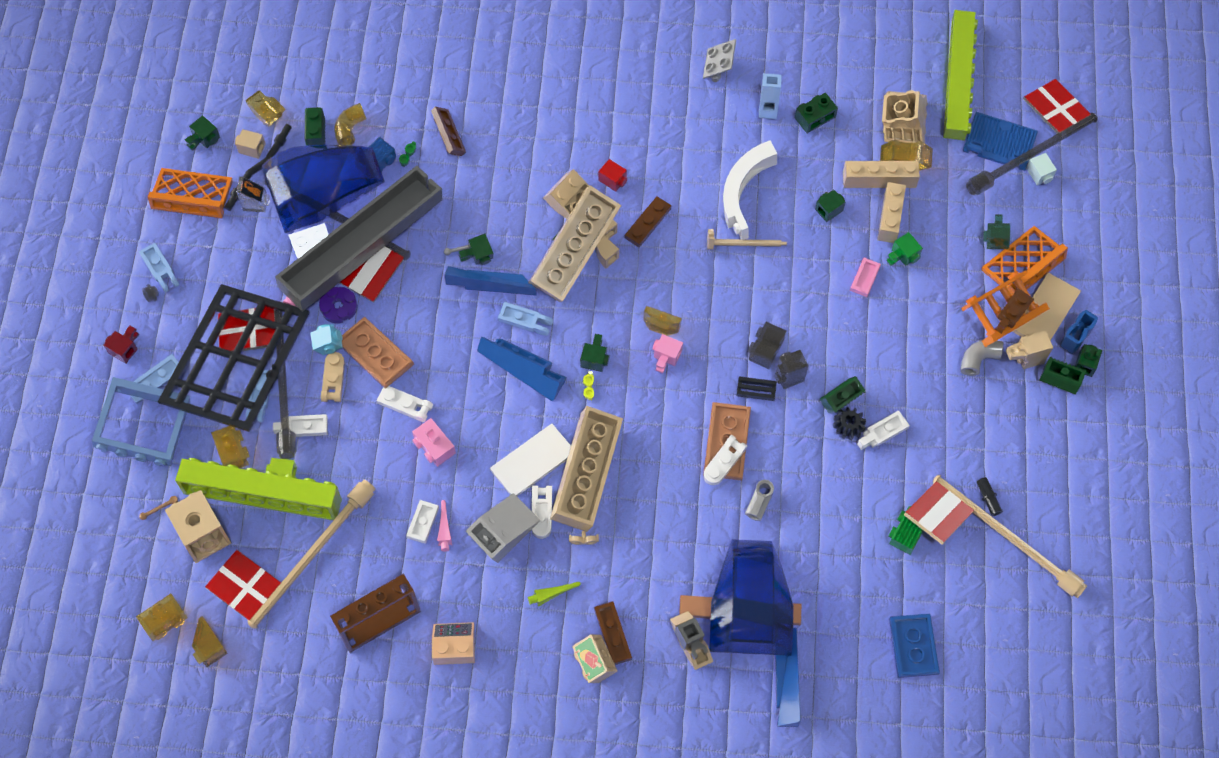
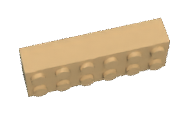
(574, 243)
(586, 469)

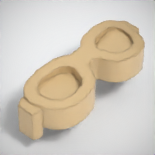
(589, 540)

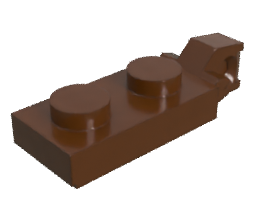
(1013, 310)

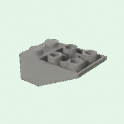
(503, 527)

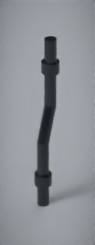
(279, 141)

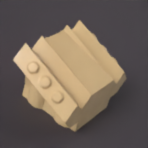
(904, 116)

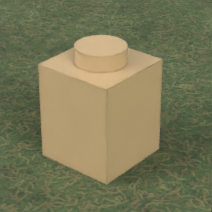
(250, 143)

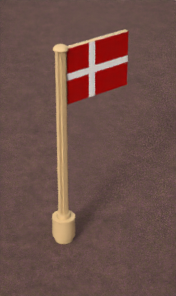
(255, 591)

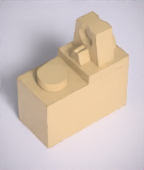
(1031, 350)

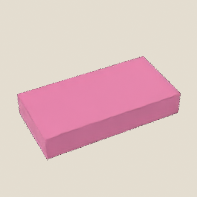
(865, 277)

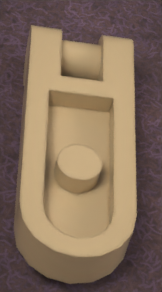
(333, 377)

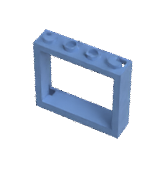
(123, 449)

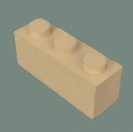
(891, 212)

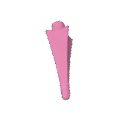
(444, 534)

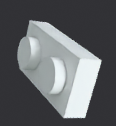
(422, 521)

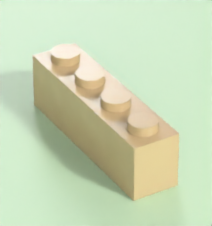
(878, 173)

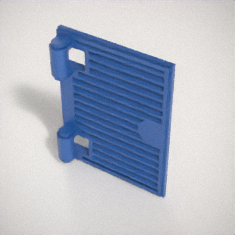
(999, 139)

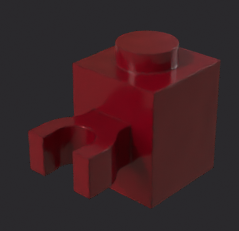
(121, 345)

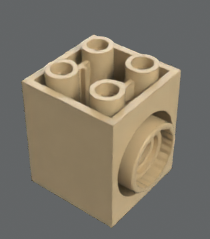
(197, 526)

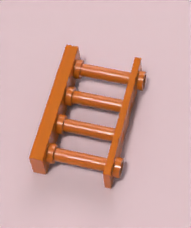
(993, 335)

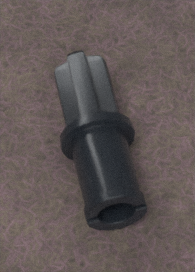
(989, 496)

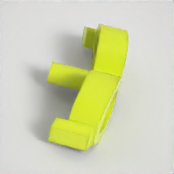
(588, 381)

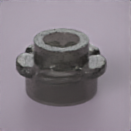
(150, 293)

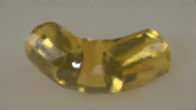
(345, 123)

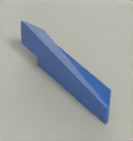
(489, 281)
(524, 366)
(788, 687)

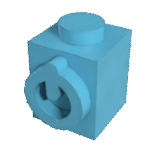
(326, 339)

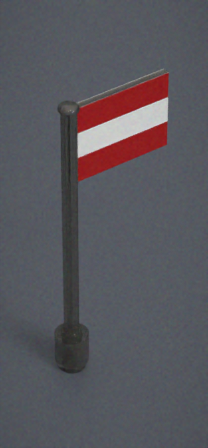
(377, 271)

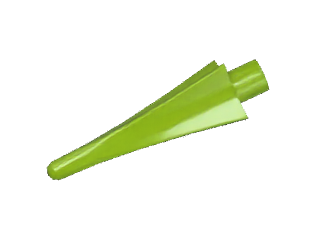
(544, 595)

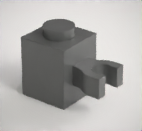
(690, 636)

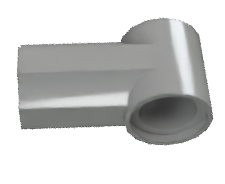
(759, 501)

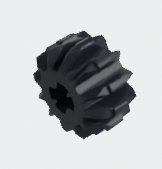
(849, 417)

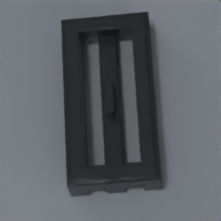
(771, 387)

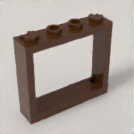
(376, 613)

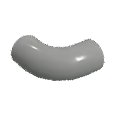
(976, 353)

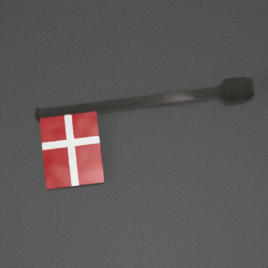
(1059, 111)
(258, 339)

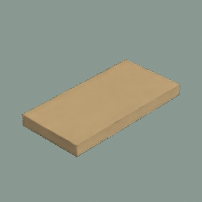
(1059, 298)

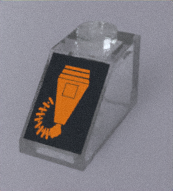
(252, 195)

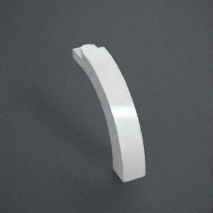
(743, 171)

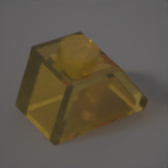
(206, 644)

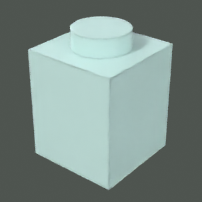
(1041, 169)

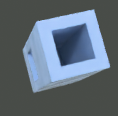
(770, 96)

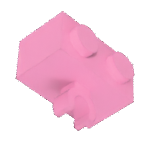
(433, 442)

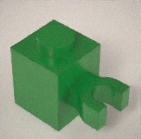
(906, 250)

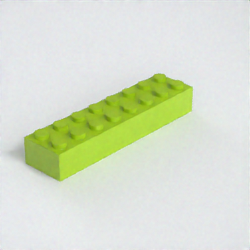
(259, 489)

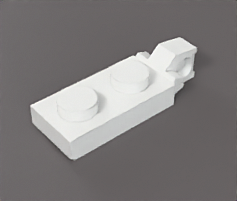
(306, 425)
(883, 430)

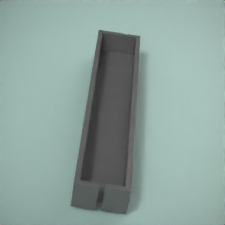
(359, 238)

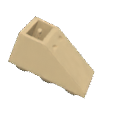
(566, 193)

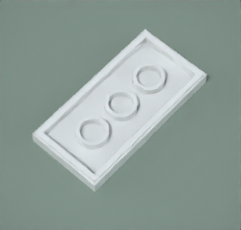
(532, 461)

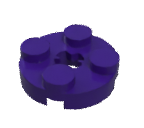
(340, 314)

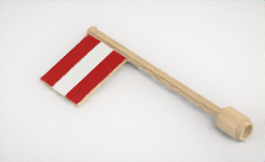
(944, 510)

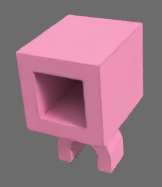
(666, 351)

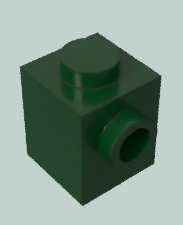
(830, 205)

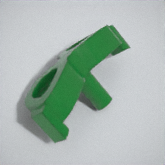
(409, 150)

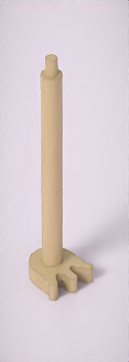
(711, 241)

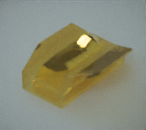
(265, 108)
(661, 321)

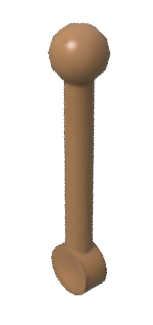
(173, 499)

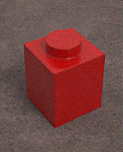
(612, 175)

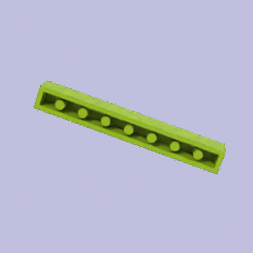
(959, 75)

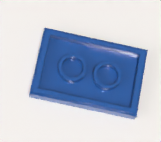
(914, 645)

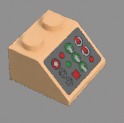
(453, 643)

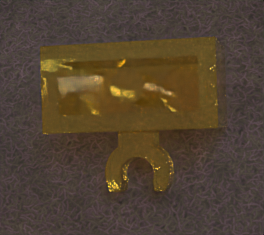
(229, 446)
(162, 617)

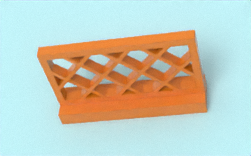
(187, 203)
(1037, 270)

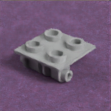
(719, 60)

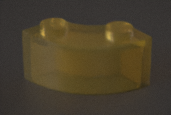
(902, 151)

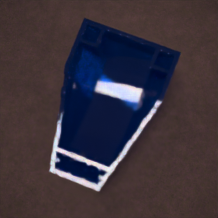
(319, 180)
(751, 602)

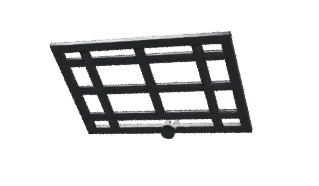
(234, 356)

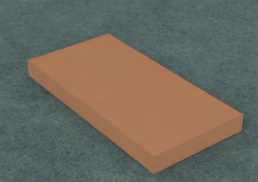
(375, 352)
(727, 421)

